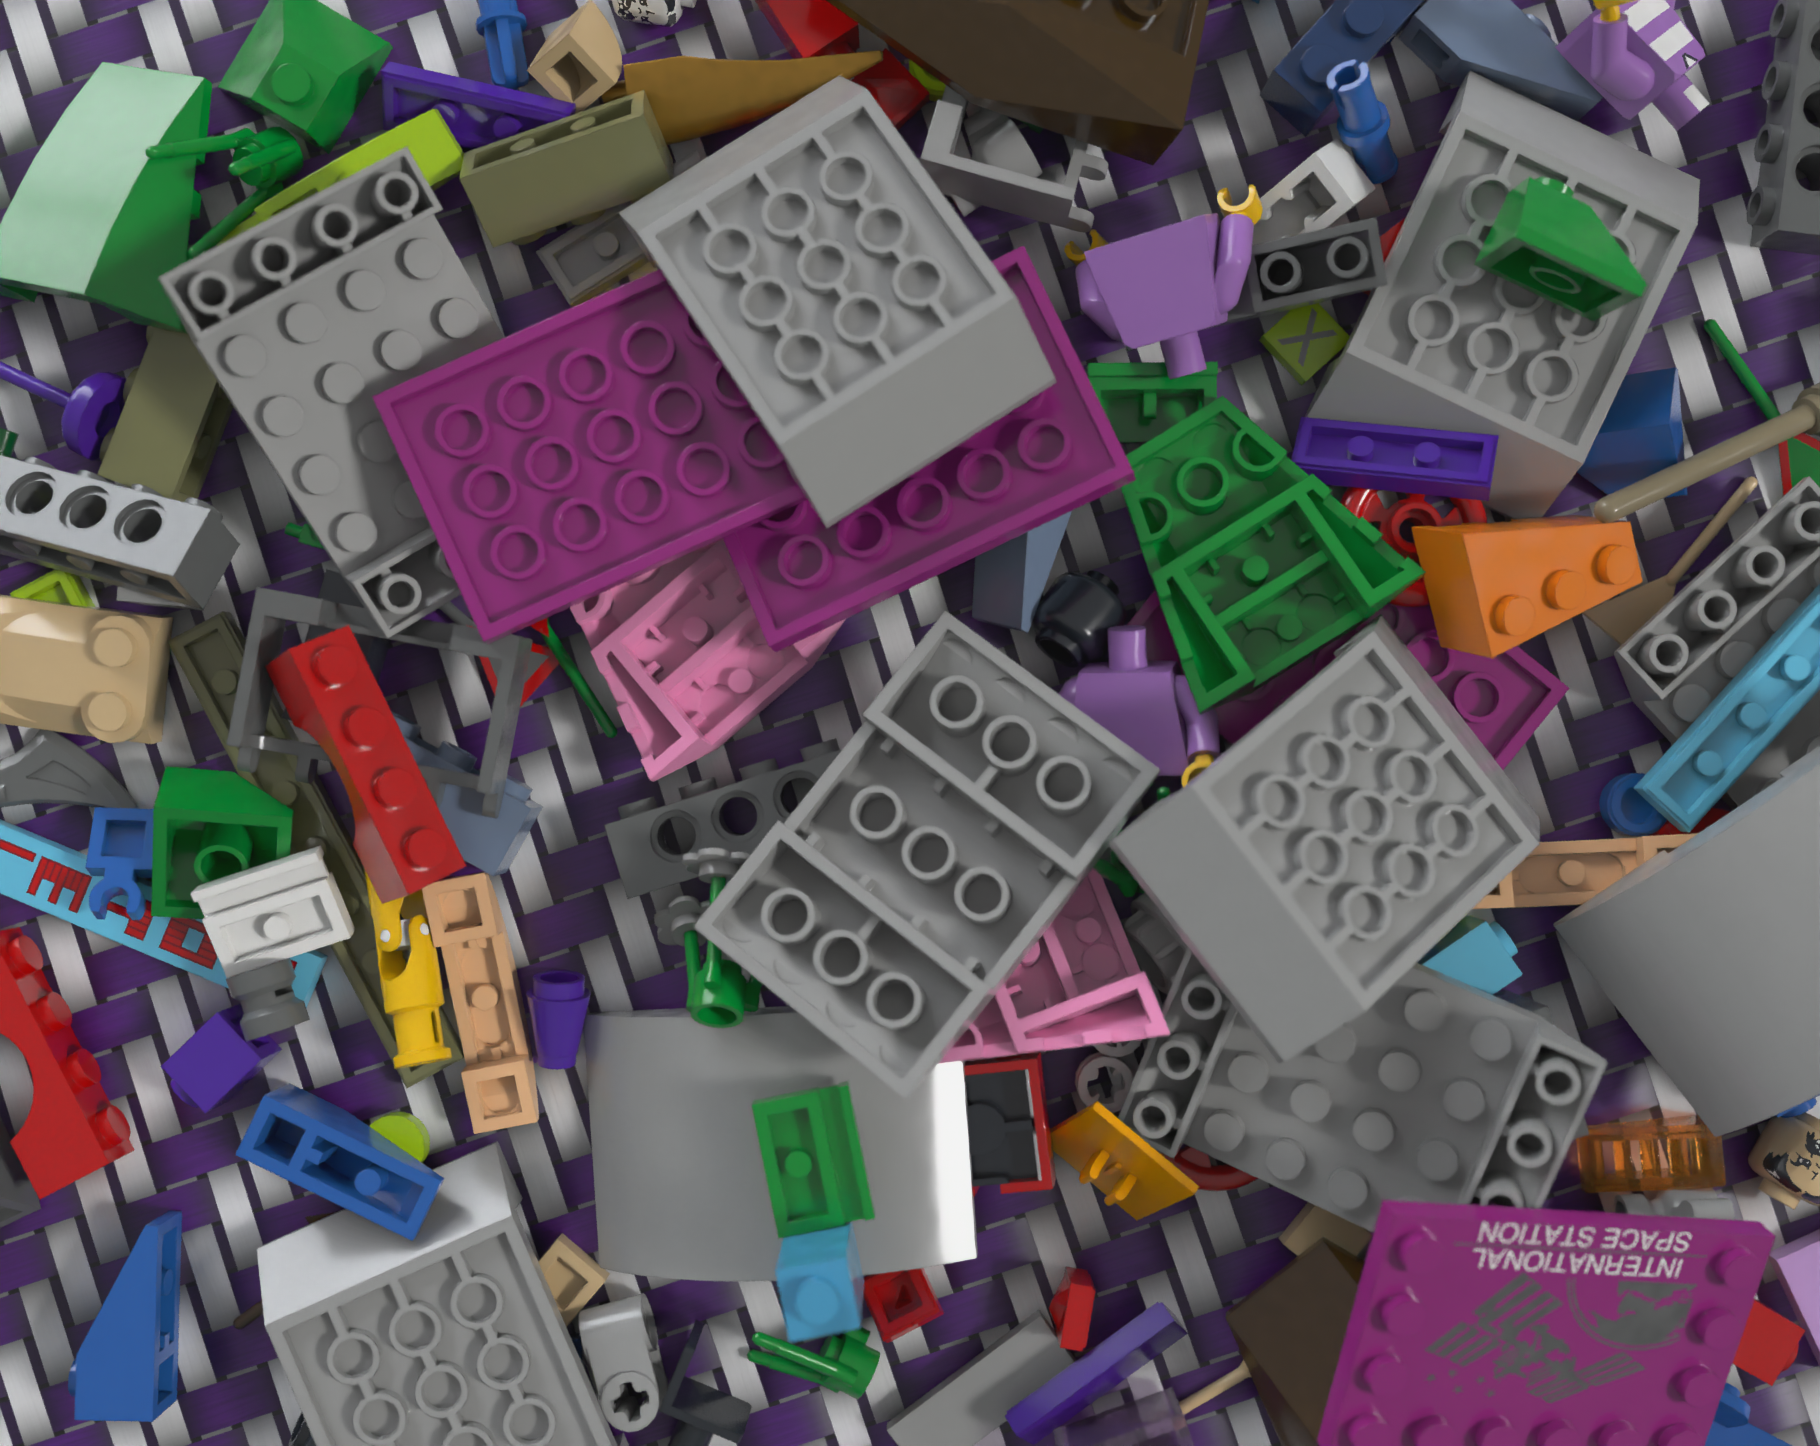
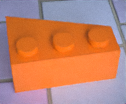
(1520, 576)

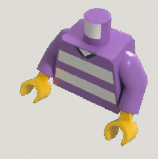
(1638, 57)

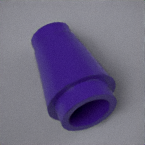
(557, 1016)

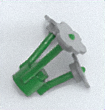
(719, 990)

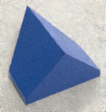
(1638, 433)

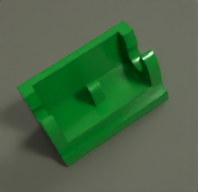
(1143, 399)

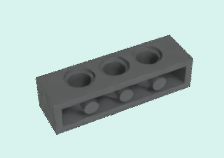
(1779, 207)
(112, 531)
(639, 841)

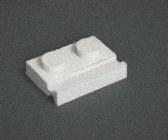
(273, 912)

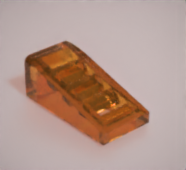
(1705, 1150)

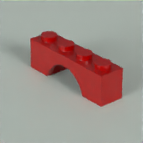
(395, 815)
(70, 1118)

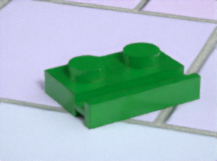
(813, 1159)

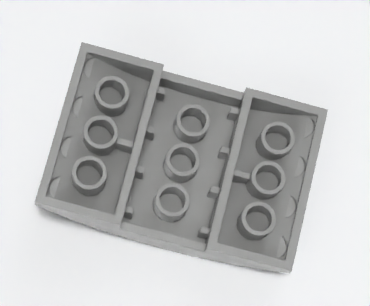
(929, 854)
(1722, 954)
(684, 1161)

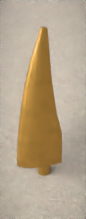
(715, 95)

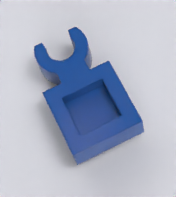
(121, 853)

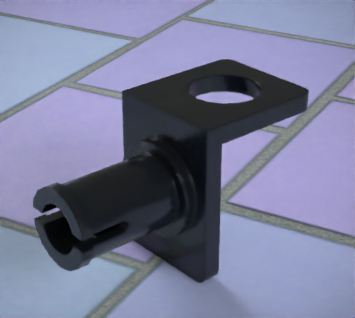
(699, 1407)

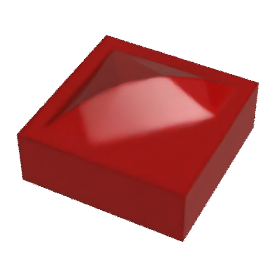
(893, 89)
(900, 1301)
(1072, 1308)

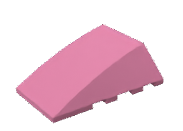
(688, 657)
(1069, 989)

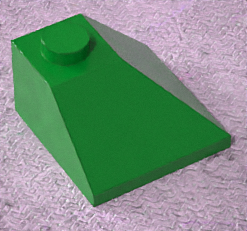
(306, 69)
(1559, 251)
(209, 829)

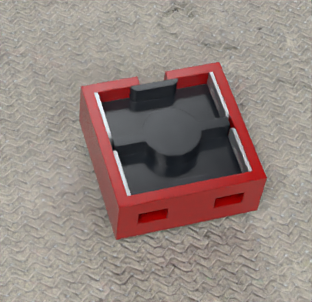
(1009, 1123)

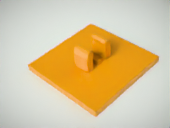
(1119, 1162)

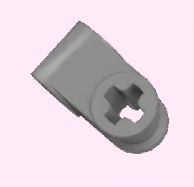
(623, 1349)

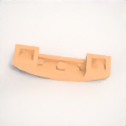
(1575, 870)
(485, 1001)

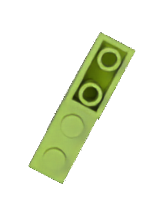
(426, 138)

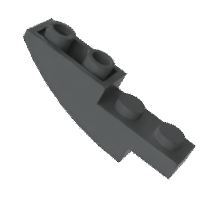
(1310, 270)

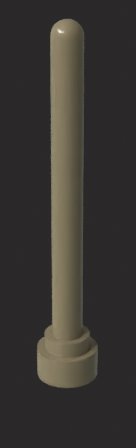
(1801, 419)

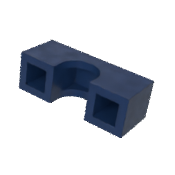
(1341, 34)

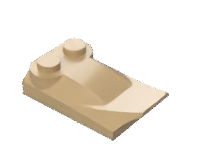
(83, 669)

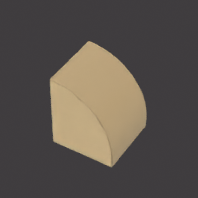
(579, 58)

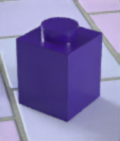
(218, 1061)

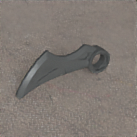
(58, 773)

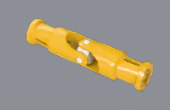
(409, 989)

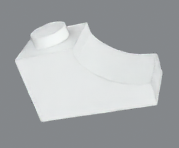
(1312, 195)

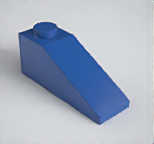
(339, 1159)
(132, 1347)

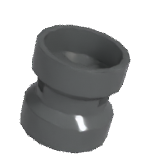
(267, 999)

